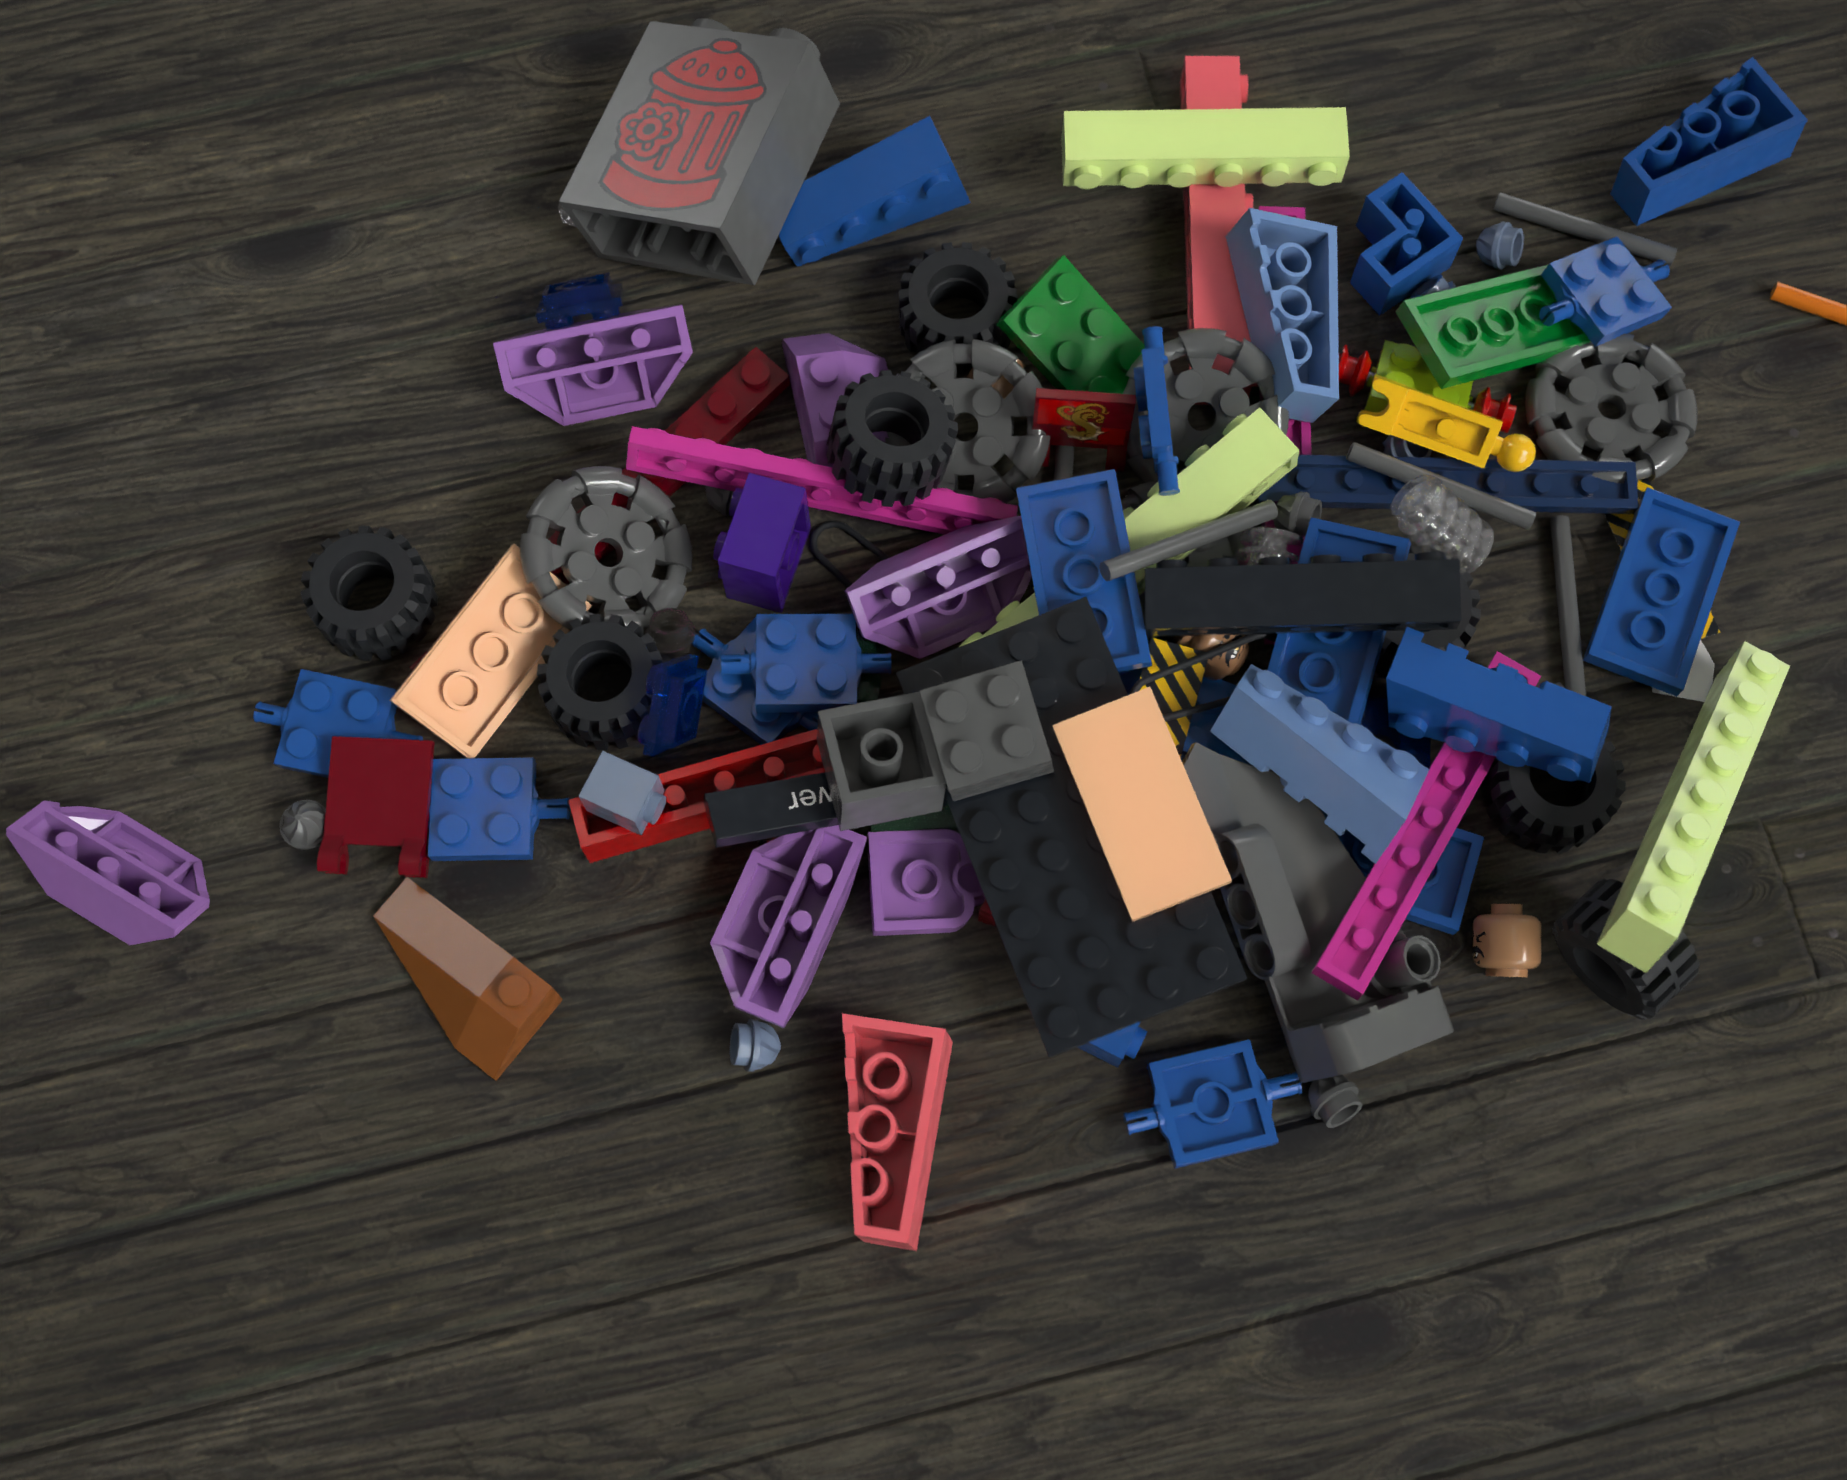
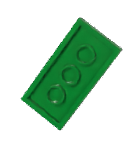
(1487, 327)

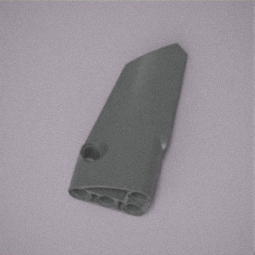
(1286, 904)

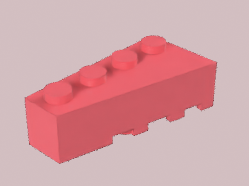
(893, 1119)

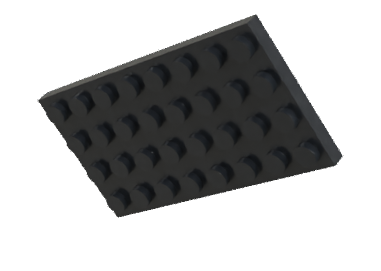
(1044, 867)

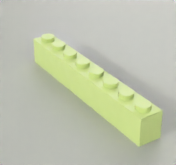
(1211, 486)
(1693, 809)

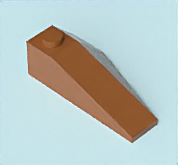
(470, 983)

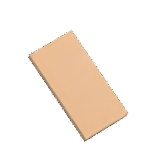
(481, 660)
(1141, 804)

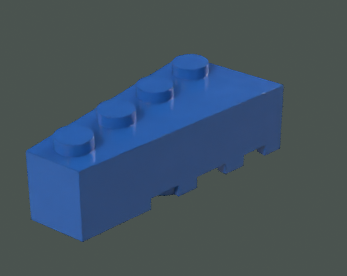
(1712, 144)
(873, 194)
(1493, 711)

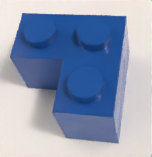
(1407, 240)

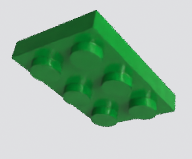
(1072, 332)

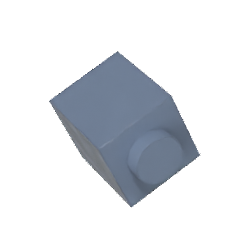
(623, 793)

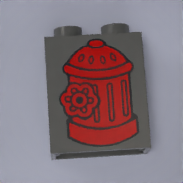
(702, 149)

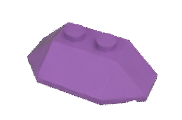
(597, 364)
(819, 373)
(943, 588)
(111, 870)
(784, 918)

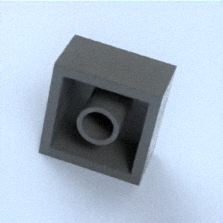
(987, 731)
(880, 761)

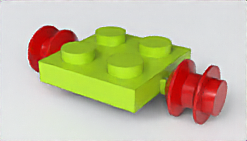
(1406, 366)

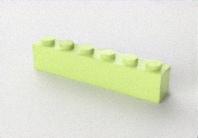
(1204, 147)

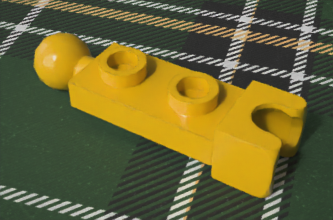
(1446, 427)

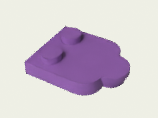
(920, 882)

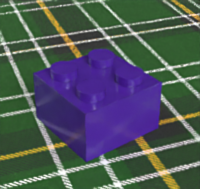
(763, 542)

